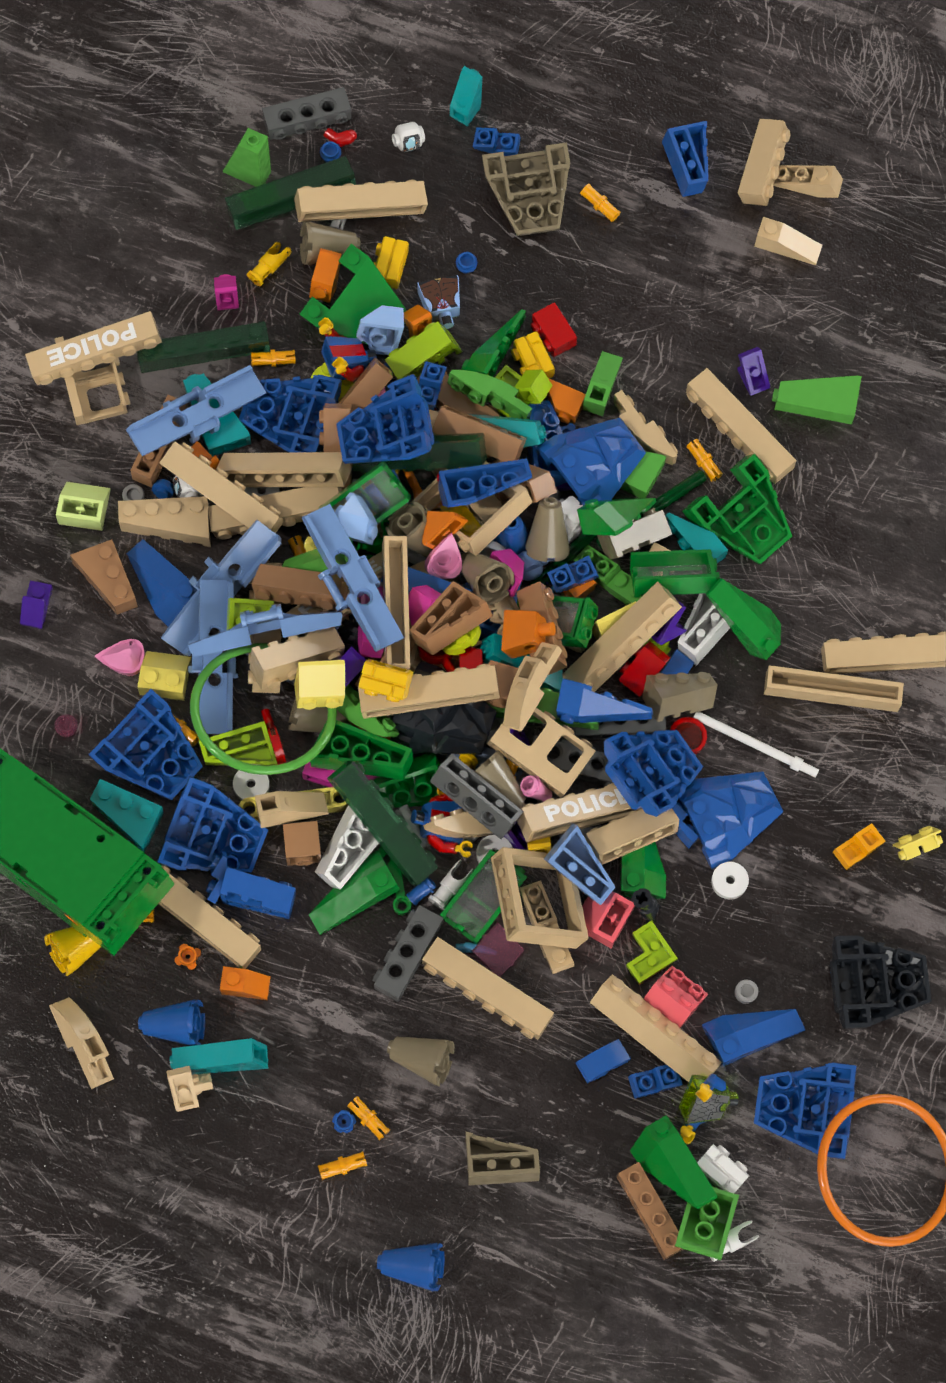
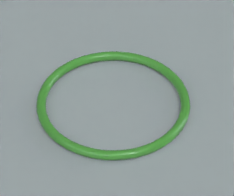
(225, 758)

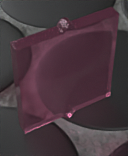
(496, 951)

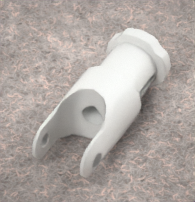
(448, 888)
(733, 1242)

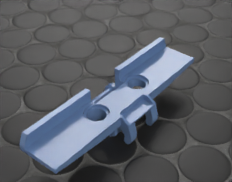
(231, 394)
(249, 552)
(358, 574)
(261, 622)
(215, 701)

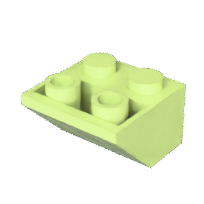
(83, 506)

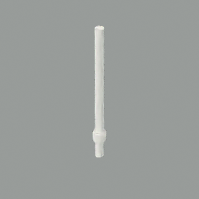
(795, 763)

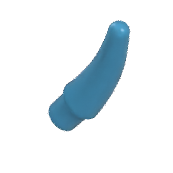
(466, 947)

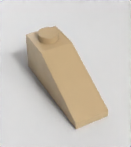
(786, 241)

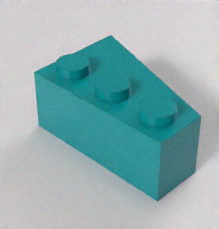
(128, 812)

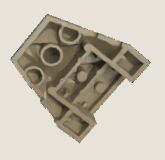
(530, 187)

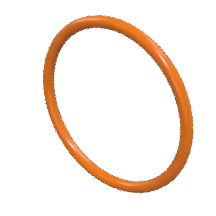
(823, 1179)

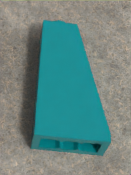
(527, 428)
(231, 433)
(492, 651)
(221, 1056)

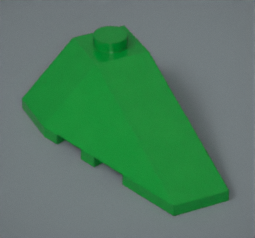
(492, 352)
(611, 516)
(748, 618)
(416, 787)
(643, 870)
(364, 889)
(669, 1160)

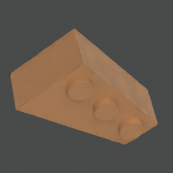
(538, 487)
(106, 574)
(449, 618)

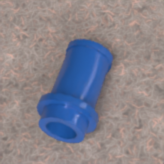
(421, 891)

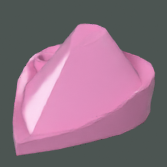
(444, 559)
(123, 657)

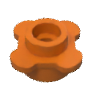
(188, 950)

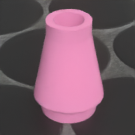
(535, 788)

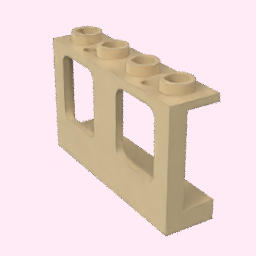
(81, 382)
(534, 758)

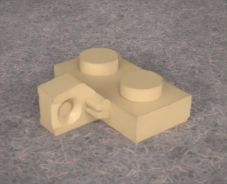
(187, 1086)

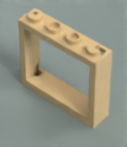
(493, 527)
(511, 905)

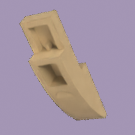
(648, 435)
(525, 689)
(457, 825)
(542, 915)
(85, 1040)

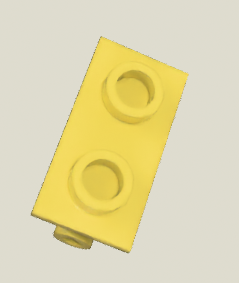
(910, 844)

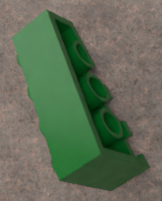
(376, 754)

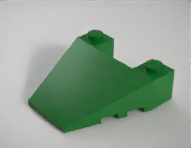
(360, 297)
(750, 518)

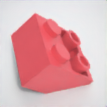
(607, 920)
(675, 996)

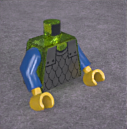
(703, 1102)

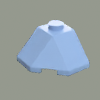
(382, 329)
(357, 519)

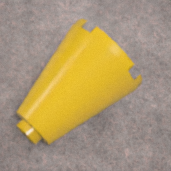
(70, 949)

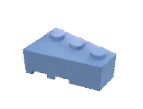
(578, 863)

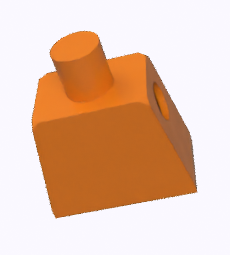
(524, 632)

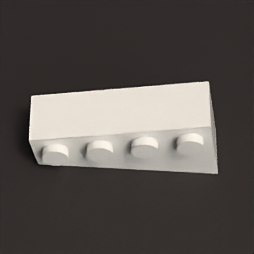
(346, 850)

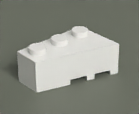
(703, 631)

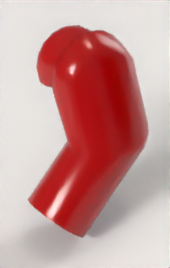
(342, 138)

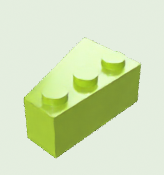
(428, 346)
(246, 744)

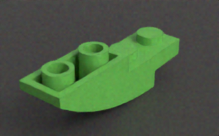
(484, 388)
(610, 576)
(351, 710)

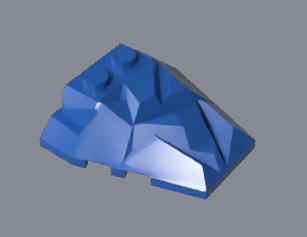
(291, 411)
(389, 427)
(594, 458)
(149, 749)
(651, 768)
(729, 812)
(206, 826)
(804, 1104)

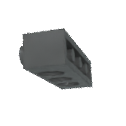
(314, 105)
(610, 729)
(588, 774)
(476, 796)
(395, 986)

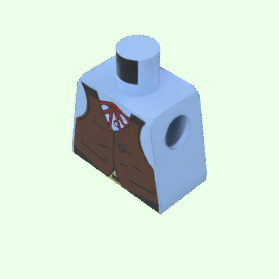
(441, 298)

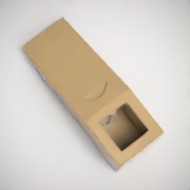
(810, 180)
(289, 806)

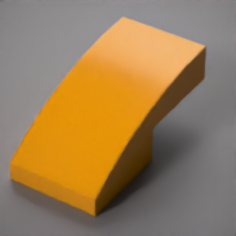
(859, 846)

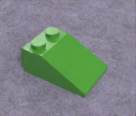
(708, 1227)

